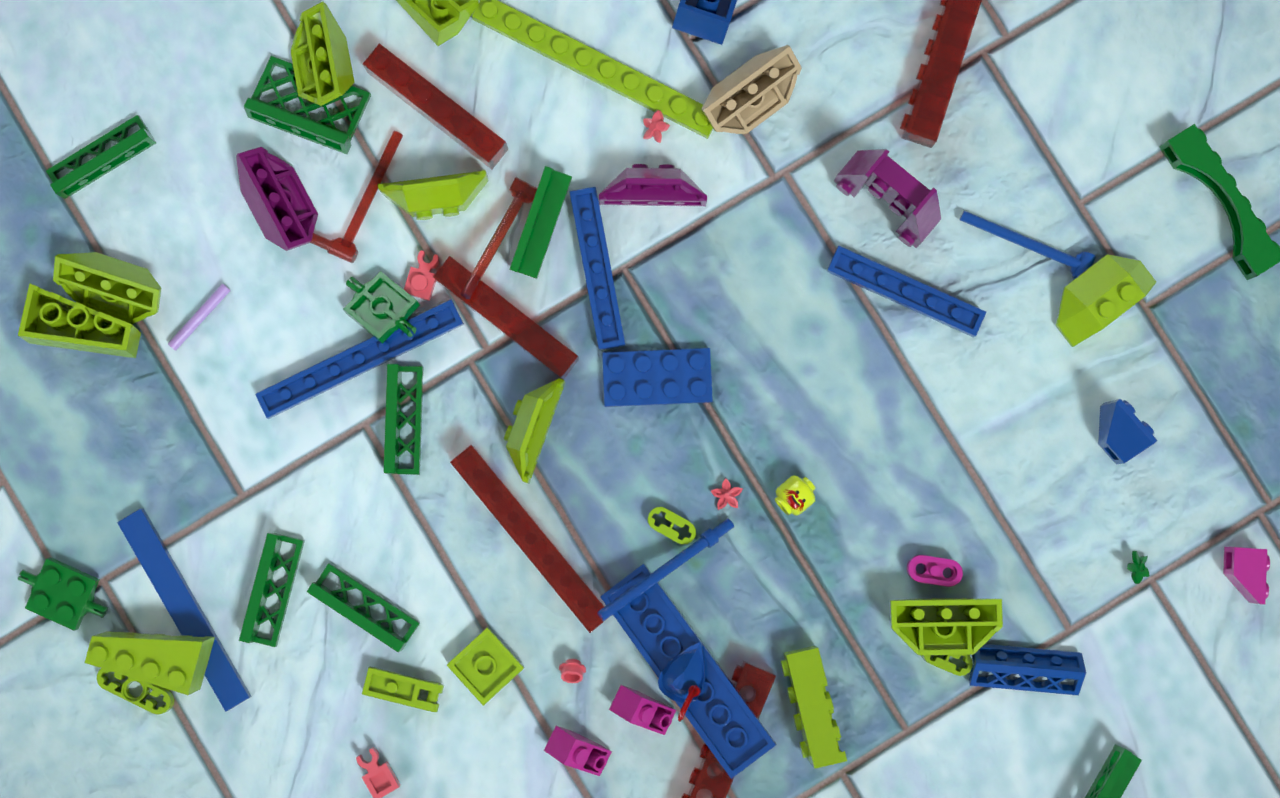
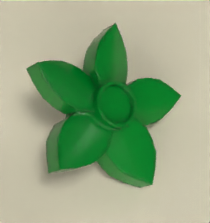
(1138, 567)

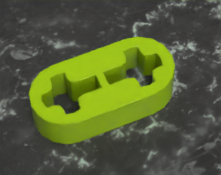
(674, 519)
(948, 666)

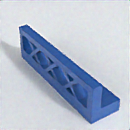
(1029, 665)

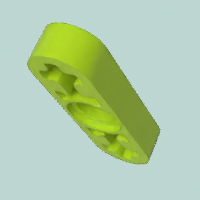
(149, 705)

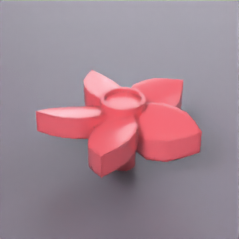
(656, 126)
(727, 495)

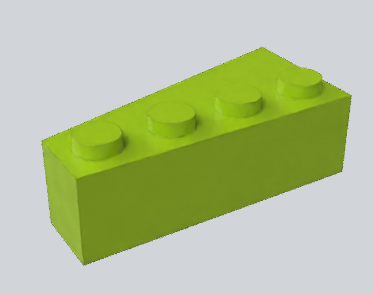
(71, 325)
(157, 659)
(813, 707)

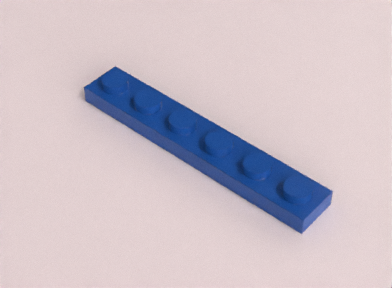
(597, 268)
(906, 291)

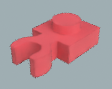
(421, 281)
(380, 778)

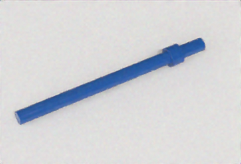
(708, 539)

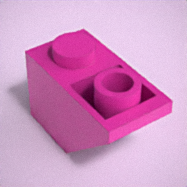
(1247, 572)
(642, 710)
(577, 751)

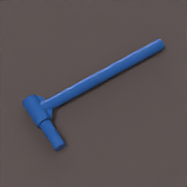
(1078, 263)

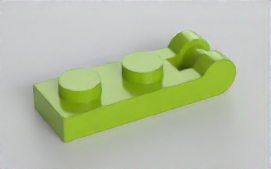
(401, 689)

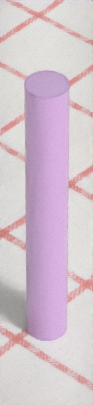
(199, 317)

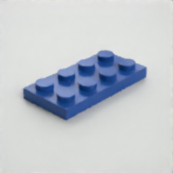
(657, 377)

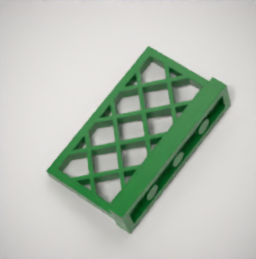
(300, 125)

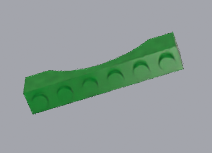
(1252, 246)

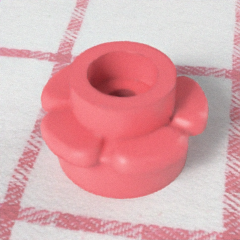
(572, 671)

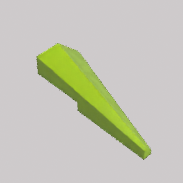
(440, 18)

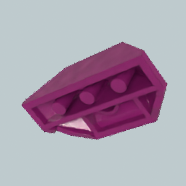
(653, 188)
(276, 198)

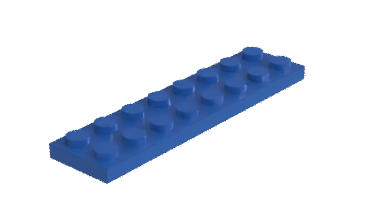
(720, 711)

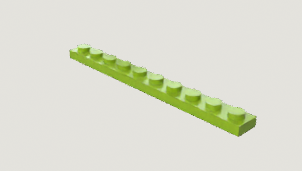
(593, 65)

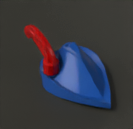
(684, 677)

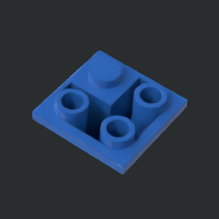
(1122, 432)

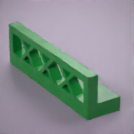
(104, 161)
(541, 222)
(392, 419)
(261, 588)
(356, 615)
(1114, 774)

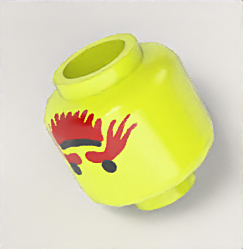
(795, 495)

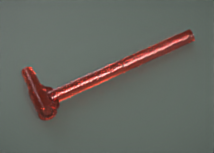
(522, 193)
(345, 247)

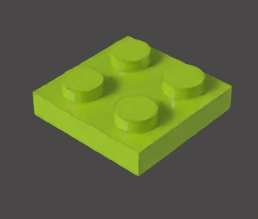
(485, 666)

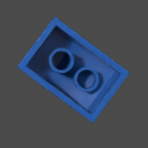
(705, 18)

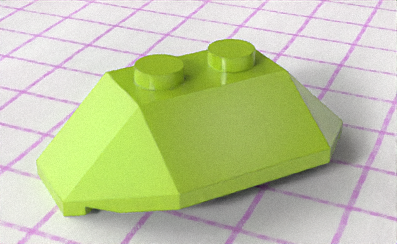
(321, 57)
(435, 194)
(108, 285)
(1101, 296)
(531, 426)
(946, 624)

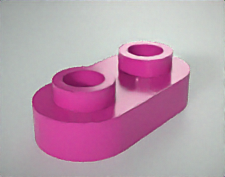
(934, 570)

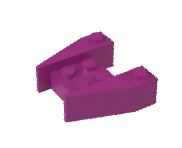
(895, 186)

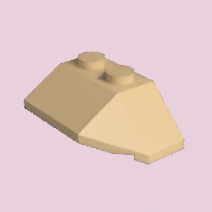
(753, 92)

